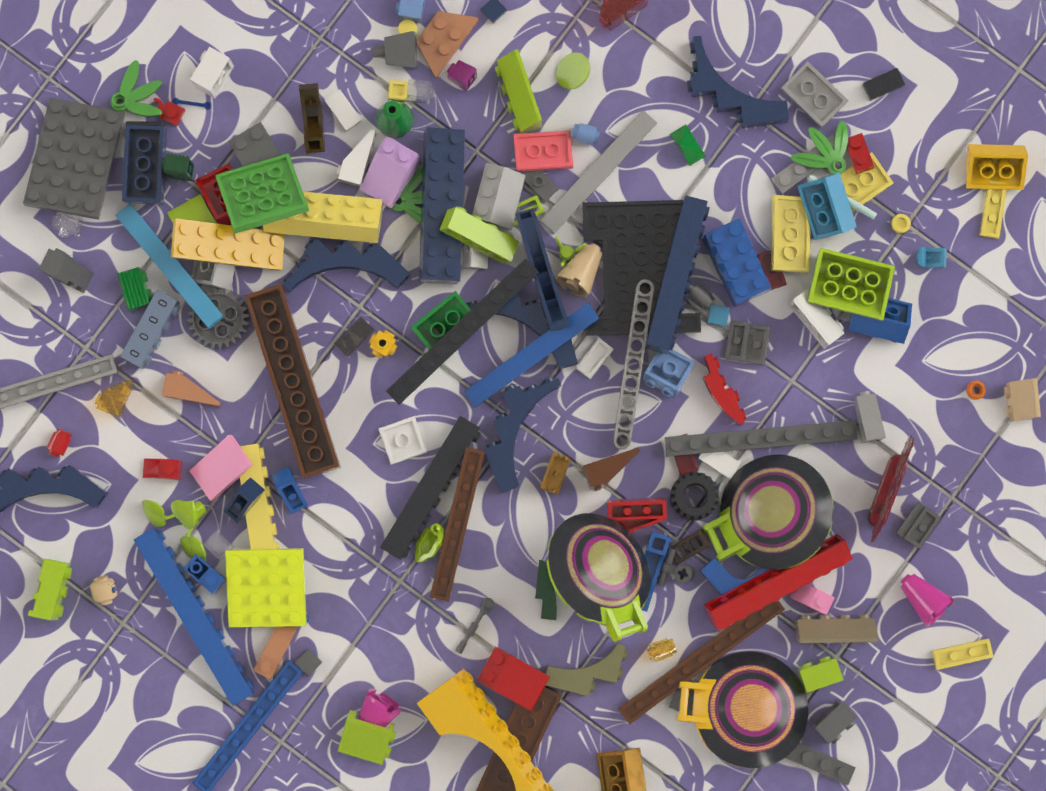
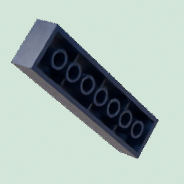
(440, 191)
(675, 277)

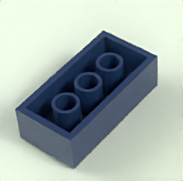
(142, 164)

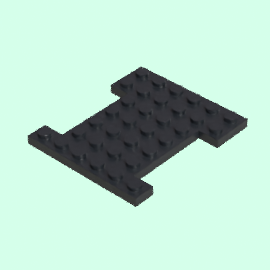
(635, 249)

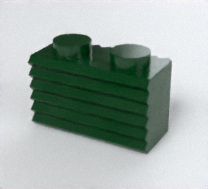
(178, 167)

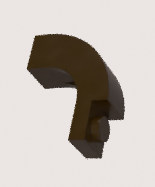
(312, 118)

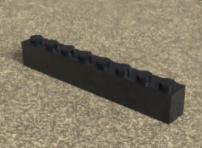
(429, 489)

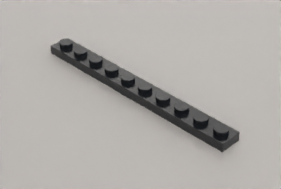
(462, 331)

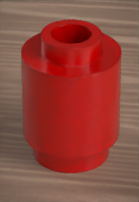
(58, 443)

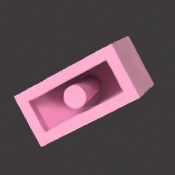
(813, 598)

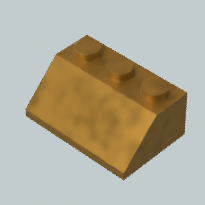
(621, 770)

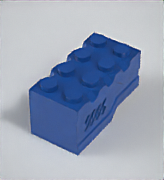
(736, 262)

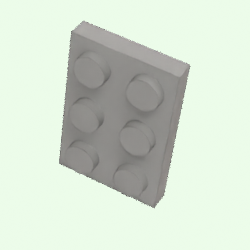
(814, 94)

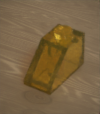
(114, 398)

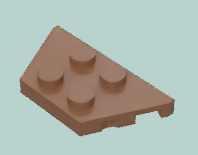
(443, 38)

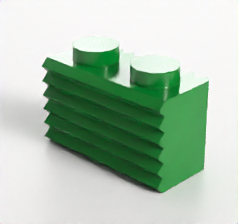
(135, 288)

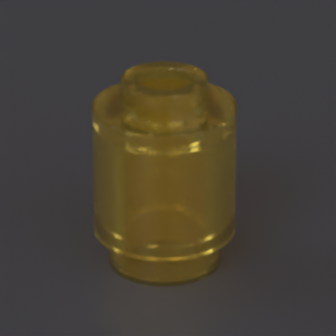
(661, 649)

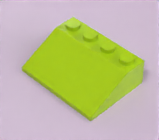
(851, 284)

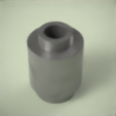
(700, 296)

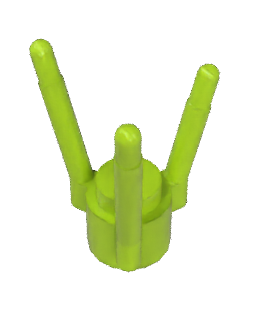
(567, 252)

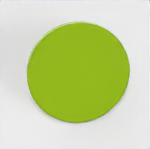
(573, 71)

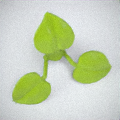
(188, 515)

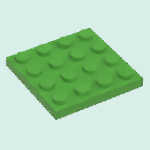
(262, 193)

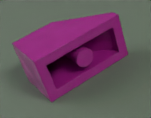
(462, 74)

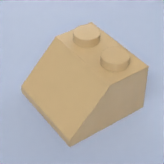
(1022, 400)

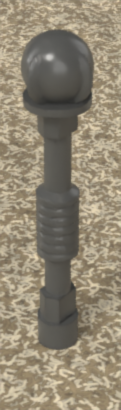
(487, 605)

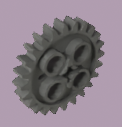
(226, 303)

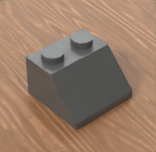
(834, 721)

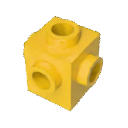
(388, 349)

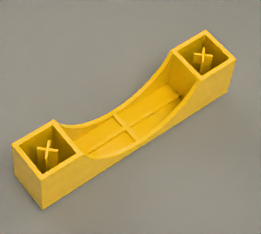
(463, 710)

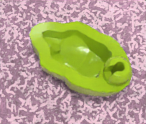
(429, 542)

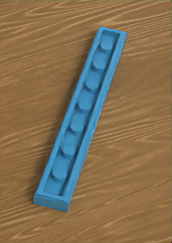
(169, 266)

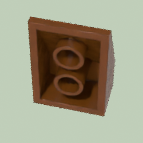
(604, 470)

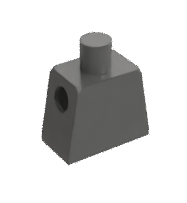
(399, 50)

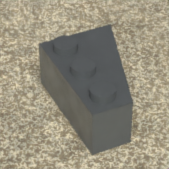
(63, 269)

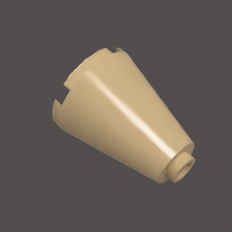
(580, 271)

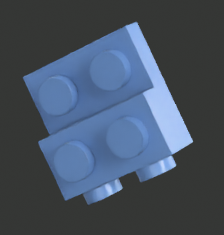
(668, 372)

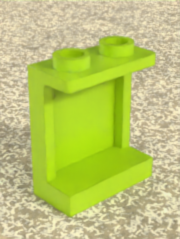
(366, 739)

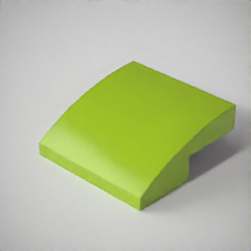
(193, 210)

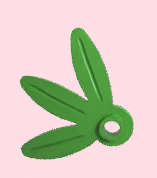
(130, 98)
(823, 145)
(410, 199)

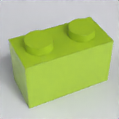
(820, 674)

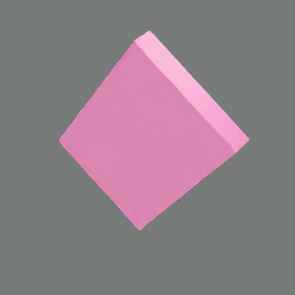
(221, 467)

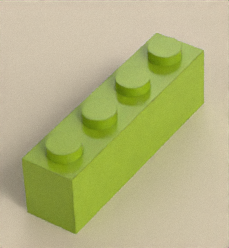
(479, 235)

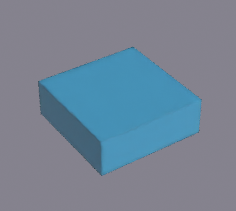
(718, 315)

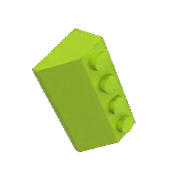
(519, 93)

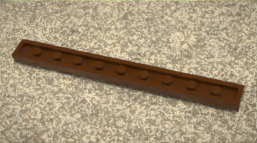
(698, 662)

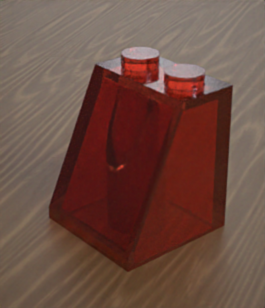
(618, 11)

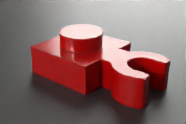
(170, 112)

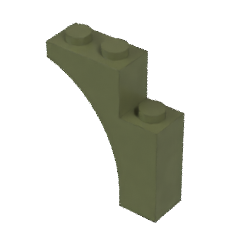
(581, 679)

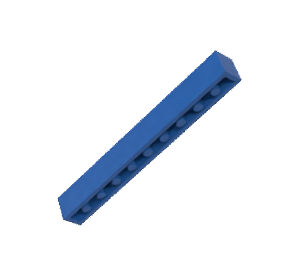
(193, 615)

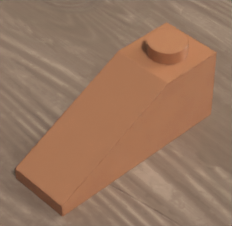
(182, 388)
(275, 651)

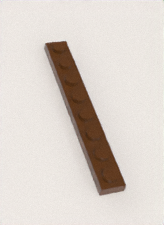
(457, 524)

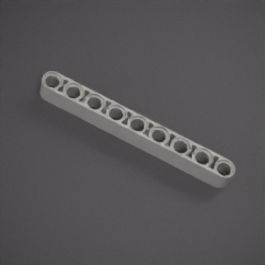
(639, 356)

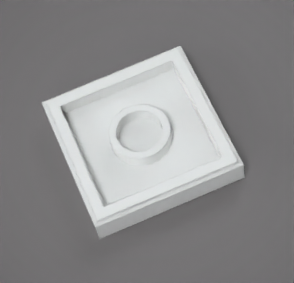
(402, 440)

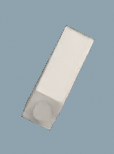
(356, 163)

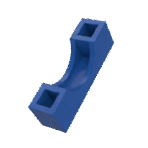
(655, 554)

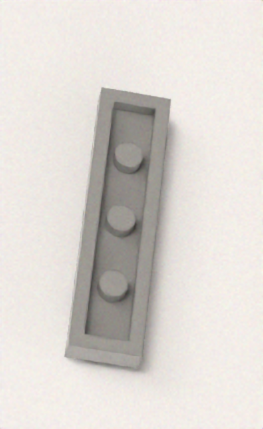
(796, 172)

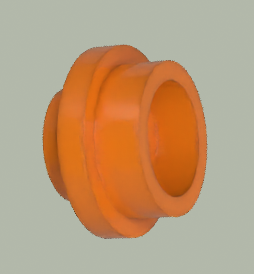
(982, 390)

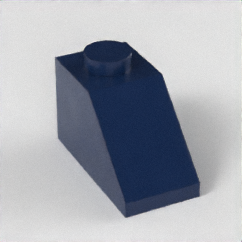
(243, 500)

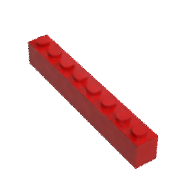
(775, 584)

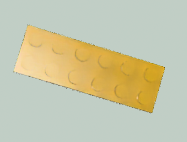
(221, 245)

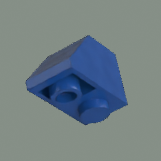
(205, 574)

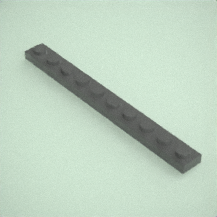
(761, 438)
(801, 754)

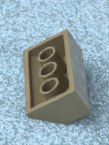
(835, 630)

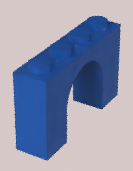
(721, 579)

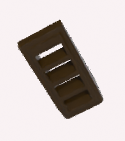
(703, 537)

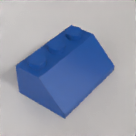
(893, 327)

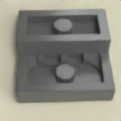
(747, 343)

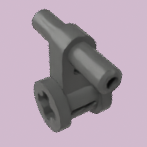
(667, 567)

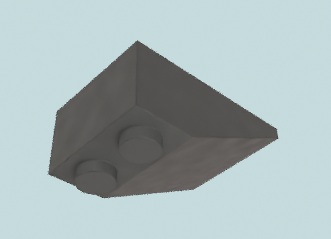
(254, 145)

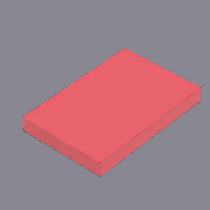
(543, 151)

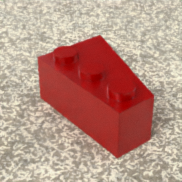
(637, 512)

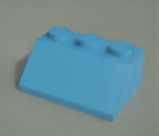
(827, 206)

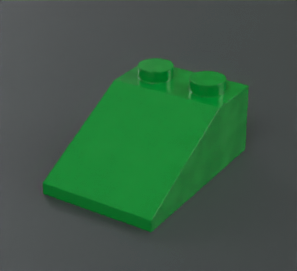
(440, 320)

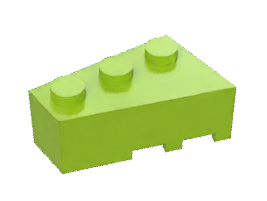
(51, 590)

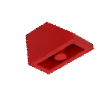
(162, 469)

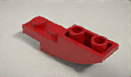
(725, 399)

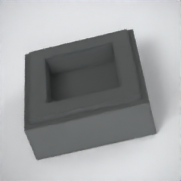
(308, 662)

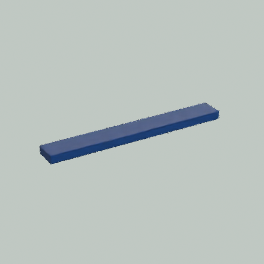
(530, 355)
(248, 726)

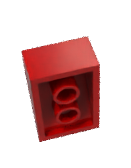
(211, 192)
(513, 678)

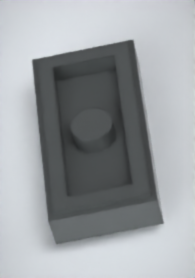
(540, 184)

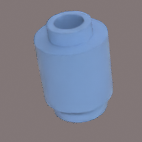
(585, 134)

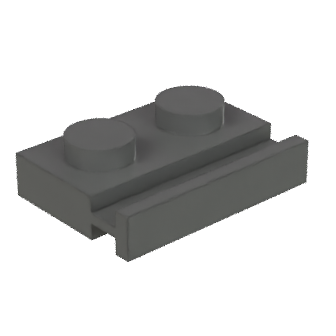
(918, 525)

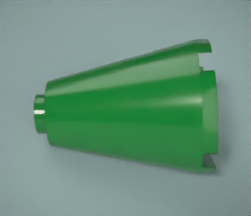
(394, 119)

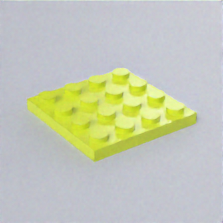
(266, 587)

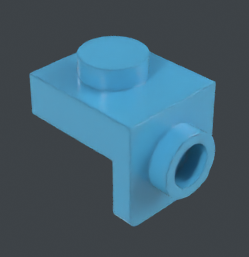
(931, 257)

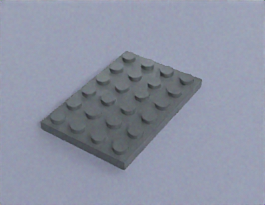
(74, 158)

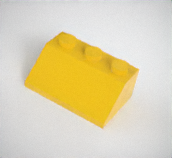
(997, 164)

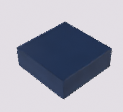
(493, 10)

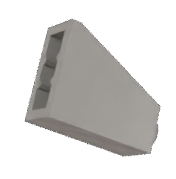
(869, 417)

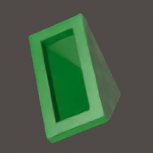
(687, 145)

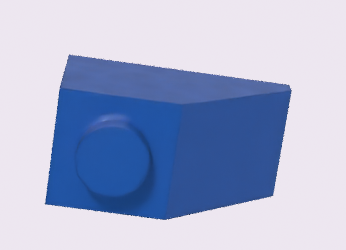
(289, 489)

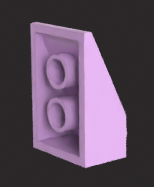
(390, 172)

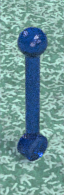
(207, 105)

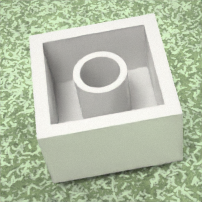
(211, 72)

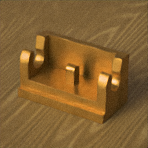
(555, 473)

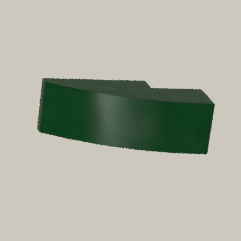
(546, 591)

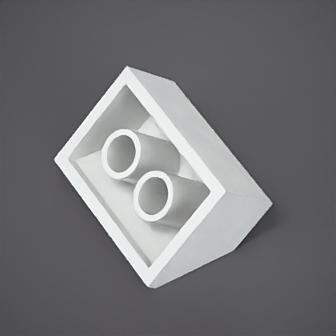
(817, 319)

